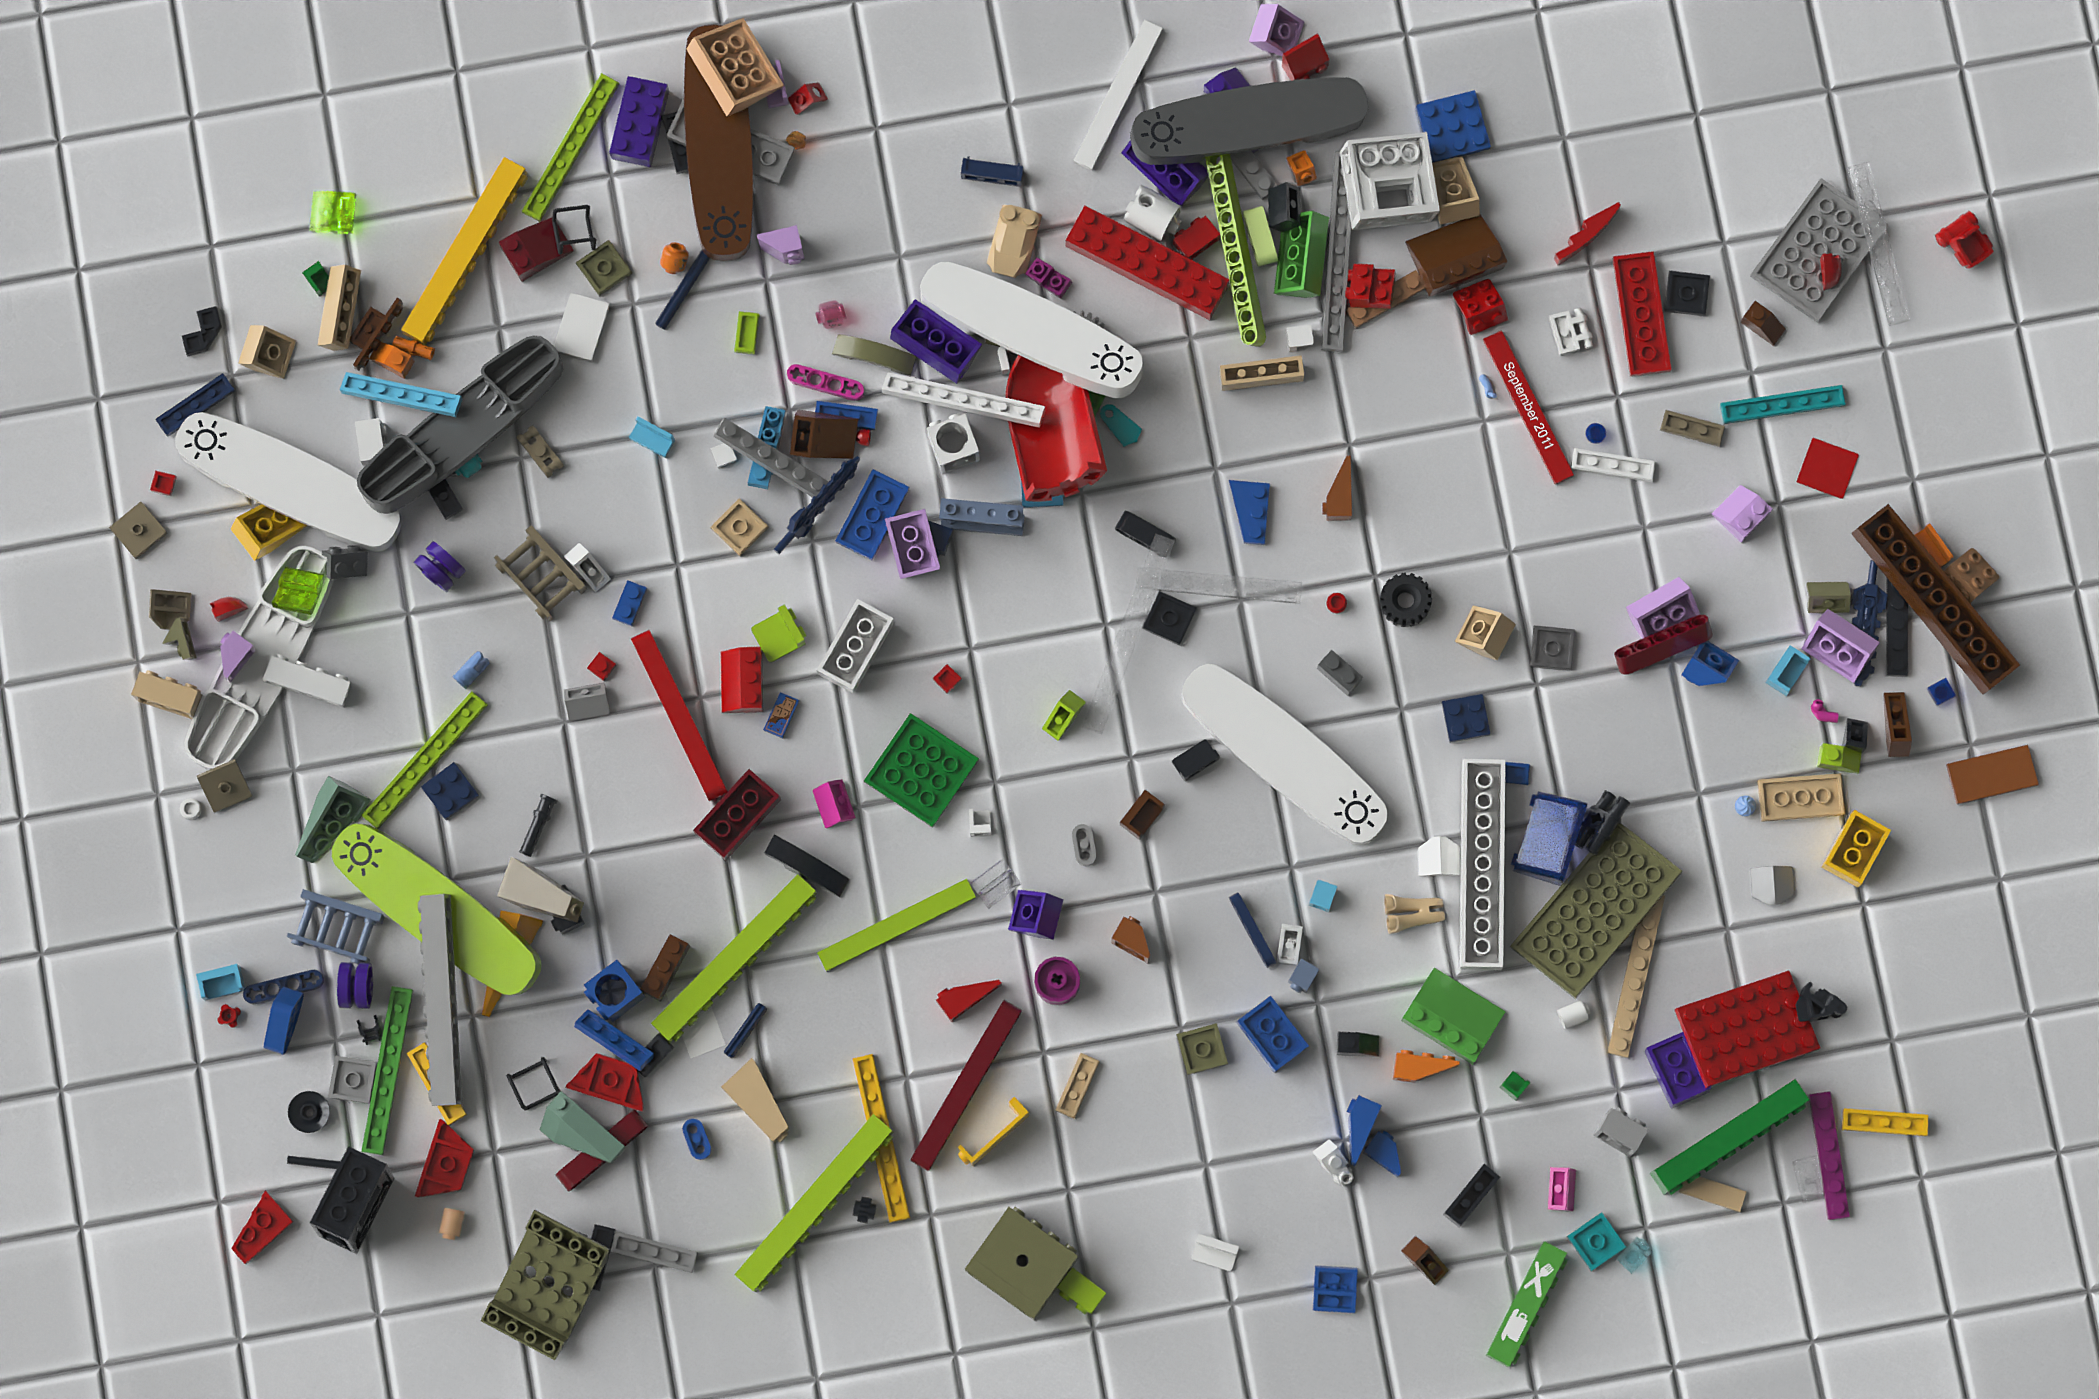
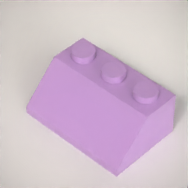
(912, 543)
(1663, 608)
(1840, 645)

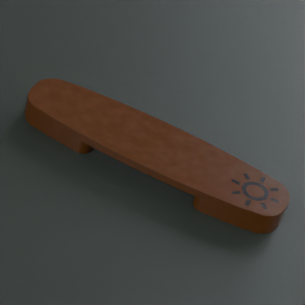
(717, 166)

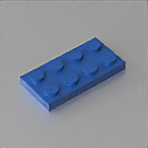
(866, 521)

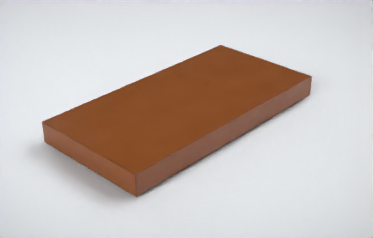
(1992, 774)

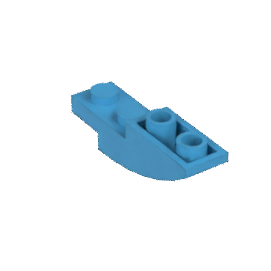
(770, 433)

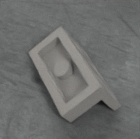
(586, 701)

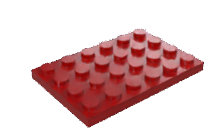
(1746, 1029)

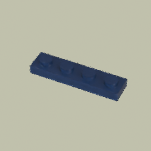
(197, 402)

